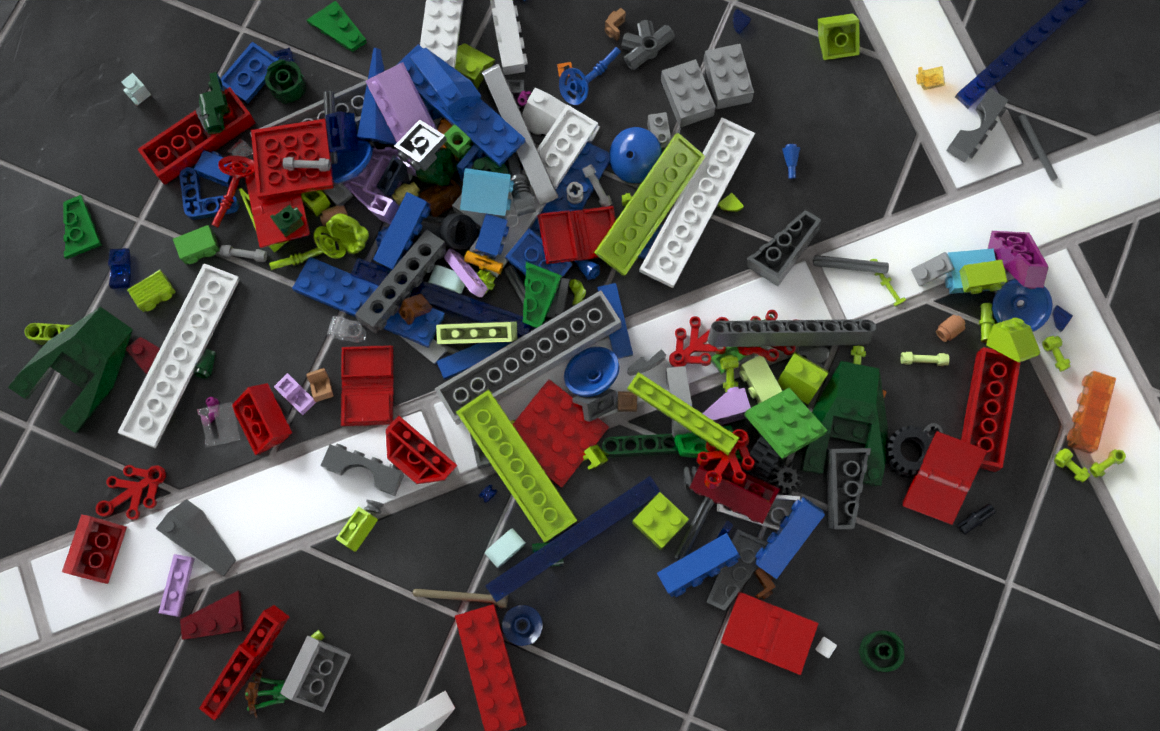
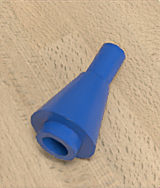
(791, 156)
(588, 268)

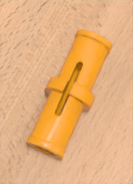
(483, 262)

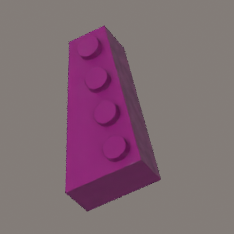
(1020, 257)

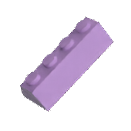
(398, 100)

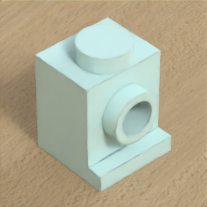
(135, 89)

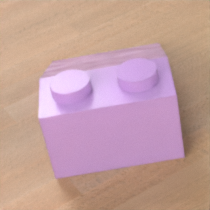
(729, 407)

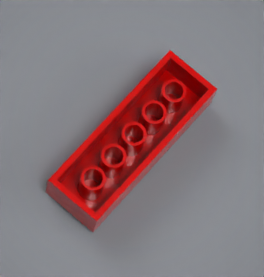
(185, 140)
(991, 405)
(490, 669)

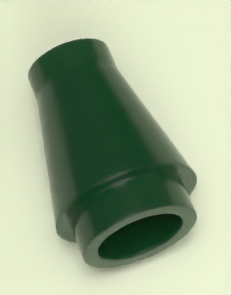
(205, 364)

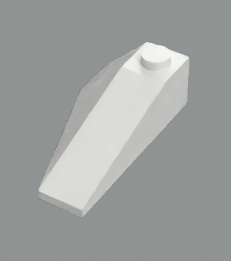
(543, 111)
(425, 717)

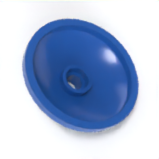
(645, 151)
(353, 163)
(1034, 311)
(591, 371)

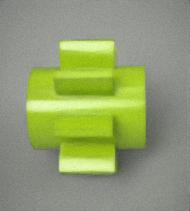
(487, 279)

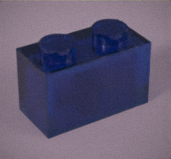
(341, 132)

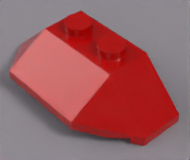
(416, 454)

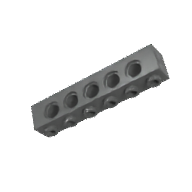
(378, 300)

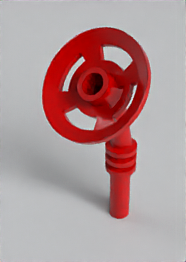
(237, 172)

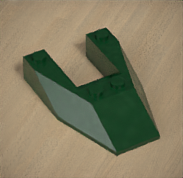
(87, 356)
(854, 412)

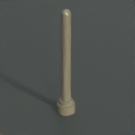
(460, 596)

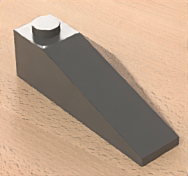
(193, 532)

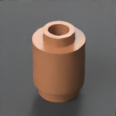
(328, 213)
(950, 328)

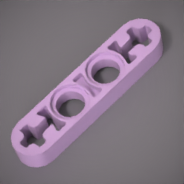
(465, 273)

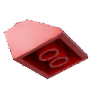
(261, 418)
(94, 549)

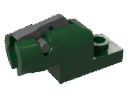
(213, 106)

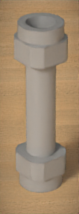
(290, 164)
(589, 172)
(228, 251)

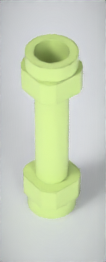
(941, 359)

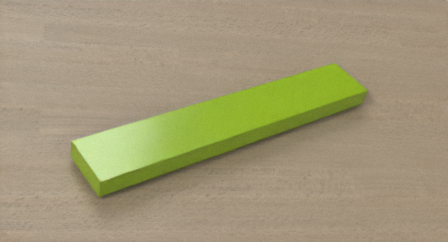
(683, 413)

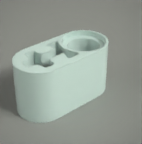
(446, 279)
(505, 548)

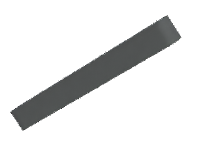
(791, 332)

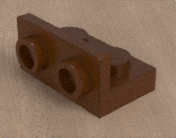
(441, 197)

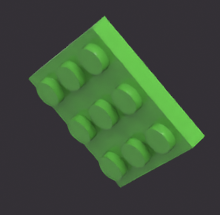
(785, 423)

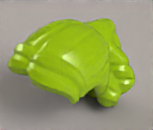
(348, 232)

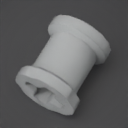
(575, 199)

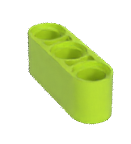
(46, 332)

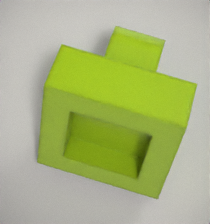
(595, 455)

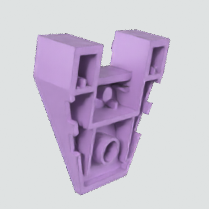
(365, 185)

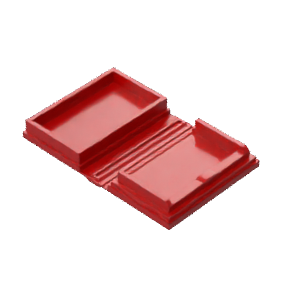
(266, 230)
(574, 233)
(367, 386)
(944, 477)
(769, 633)

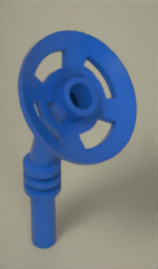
(582, 84)

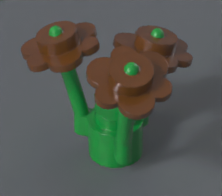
(252, 693)

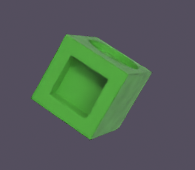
(453, 135)

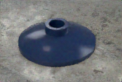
(511, 623)

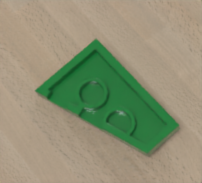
(539, 294)

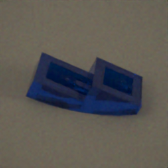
(120, 268)

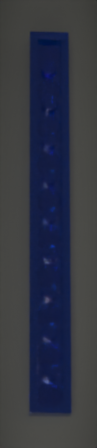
(1018, 51)
(445, 298)
(572, 539)

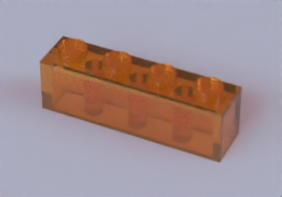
(1091, 412)

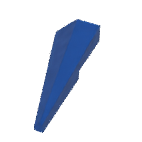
(372, 122)

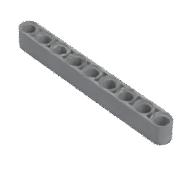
(528, 151)

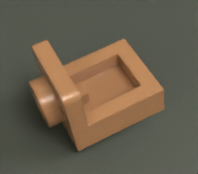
(614, 20)
(320, 385)

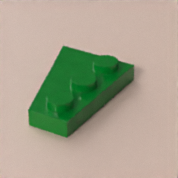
(338, 25)
(79, 228)
(691, 445)

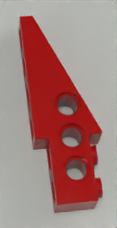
(244, 661)

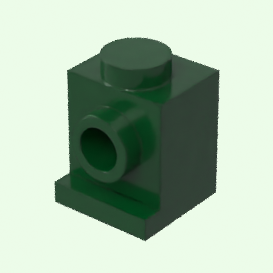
(288, 220)

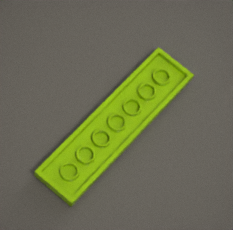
(650, 204)
(516, 466)

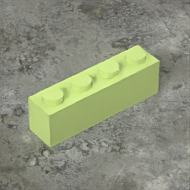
(476, 332)
(760, 379)

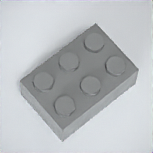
(728, 76)
(687, 93)
(315, 674)

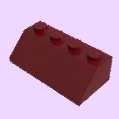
(751, 498)

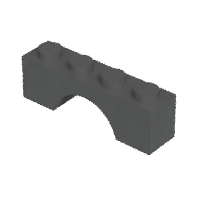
(988, 109)
(340, 460)

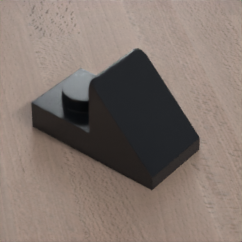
(395, 172)

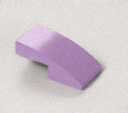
(294, 394)

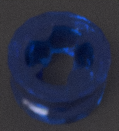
(488, 493)

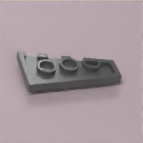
(733, 578)

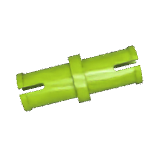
(986, 321)

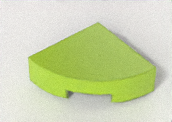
(730, 203)

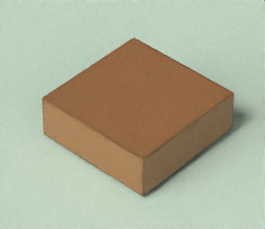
(627, 402)

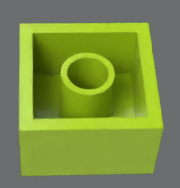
(660, 521)

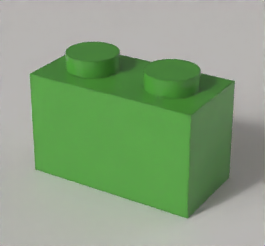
(196, 245)

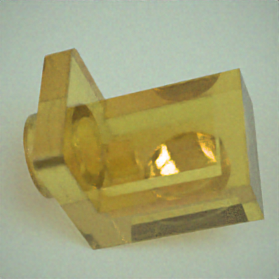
(931, 77)

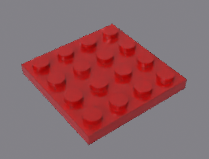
(297, 140)
(557, 432)

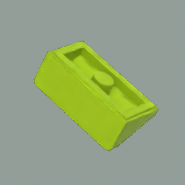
(357, 529)

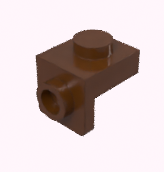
(414, 307)
(766, 581)

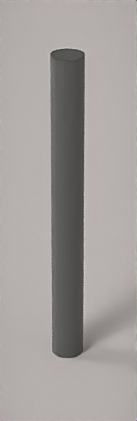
(1037, 146)

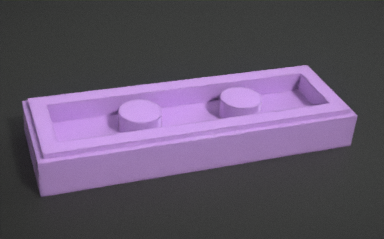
(176, 585)

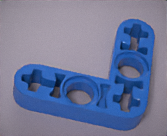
(199, 203)

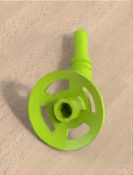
(324, 246)

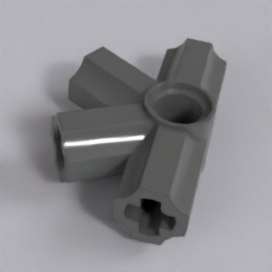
(646, 38)

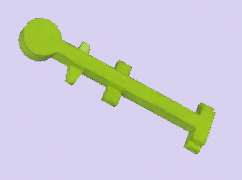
(885, 281)

